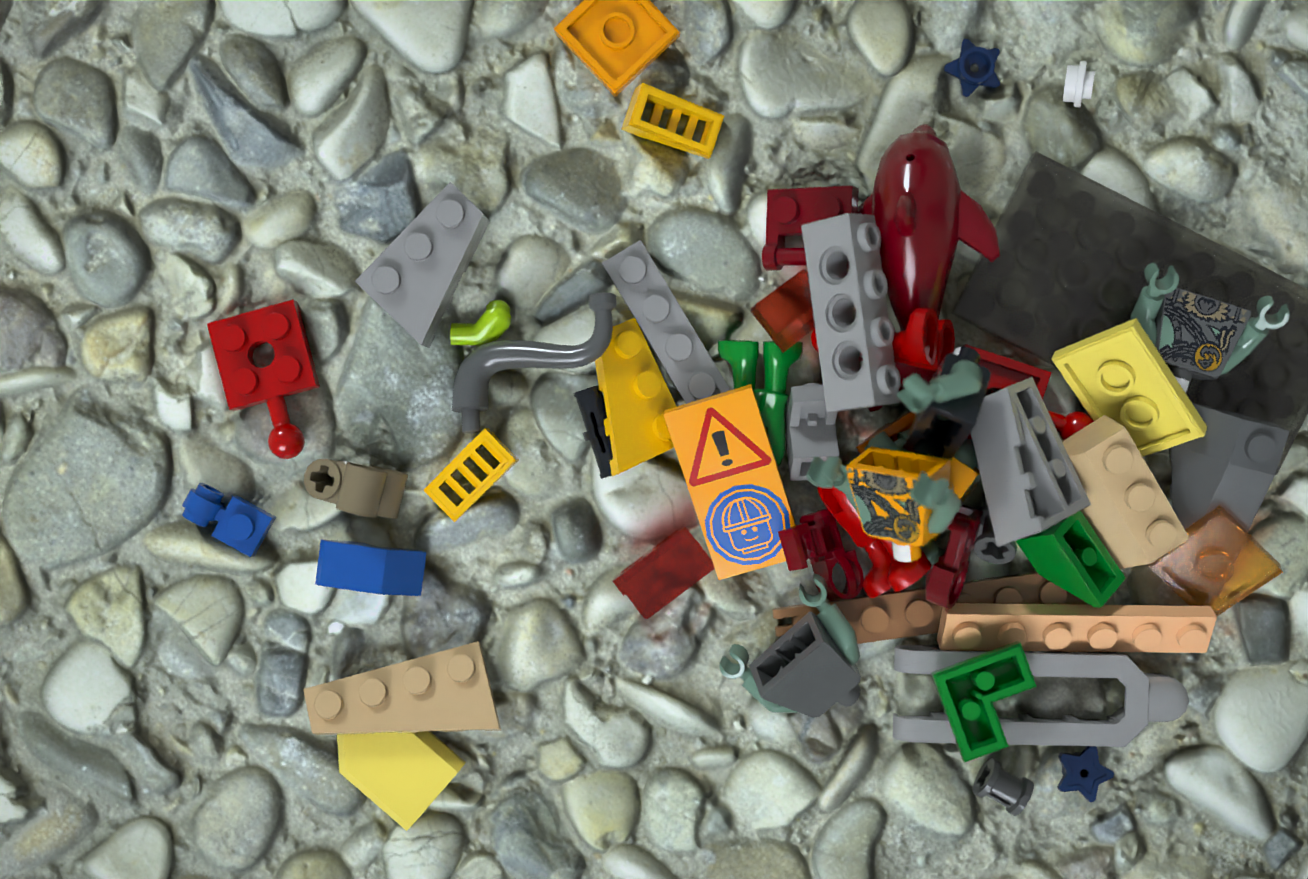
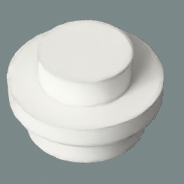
(1078, 84)

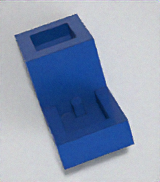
(370, 568)

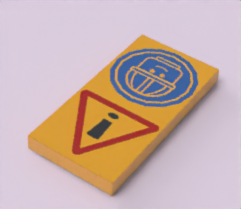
(732, 479)

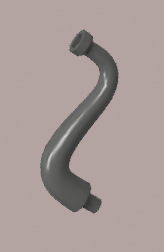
(478, 367)

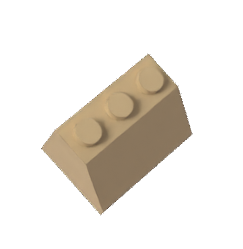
(1125, 499)

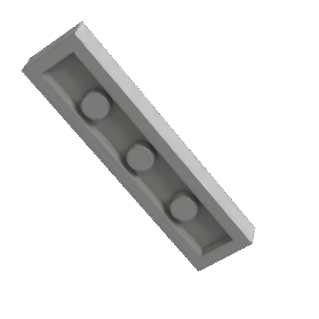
(664, 324)

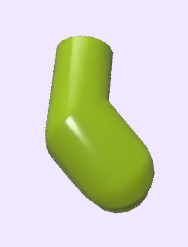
(486, 329)

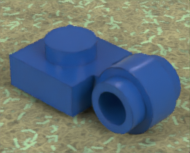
(239, 524)

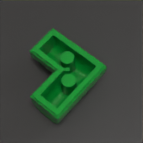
(969, 694)

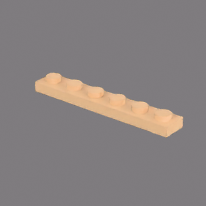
(1077, 627)

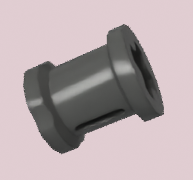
(986, 545)
(1003, 787)

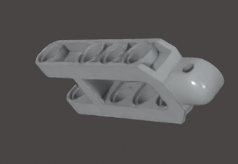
(1147, 699)

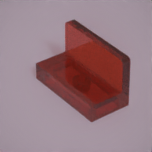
(787, 311)
(664, 572)

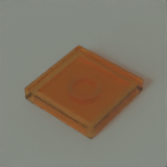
(1216, 563)

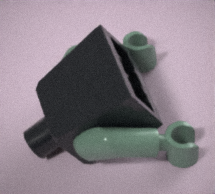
(943, 408)

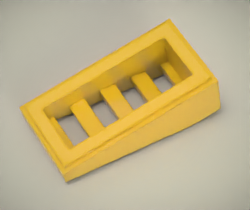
(668, 136)
(496, 448)

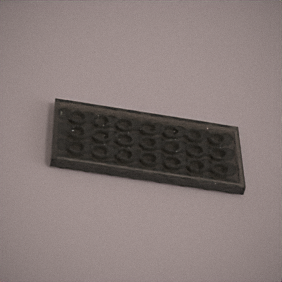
(1077, 268)

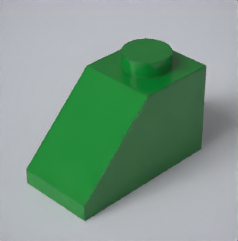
(1074, 559)

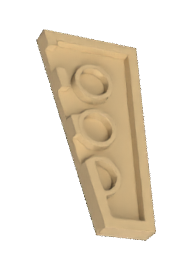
(418, 695)

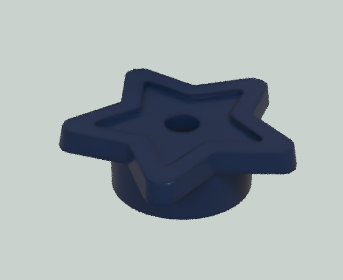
(985, 61)
(1071, 768)

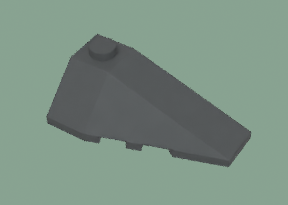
(1226, 466)

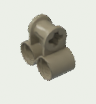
(356, 487)

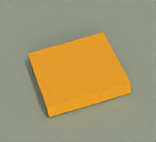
(616, 38)

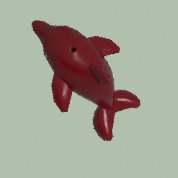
(919, 223)

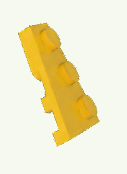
(633, 399)

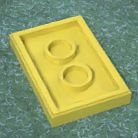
(1129, 382)

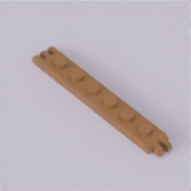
(910, 614)

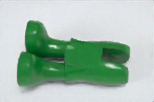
(772, 399)

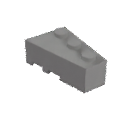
(425, 263)
(1024, 464)

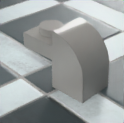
(808, 429)

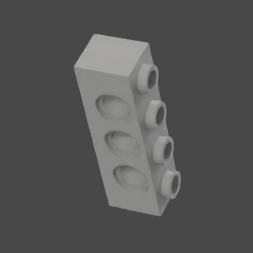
(833, 297)

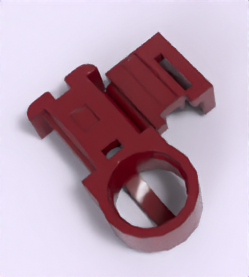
(821, 544)
(949, 574)

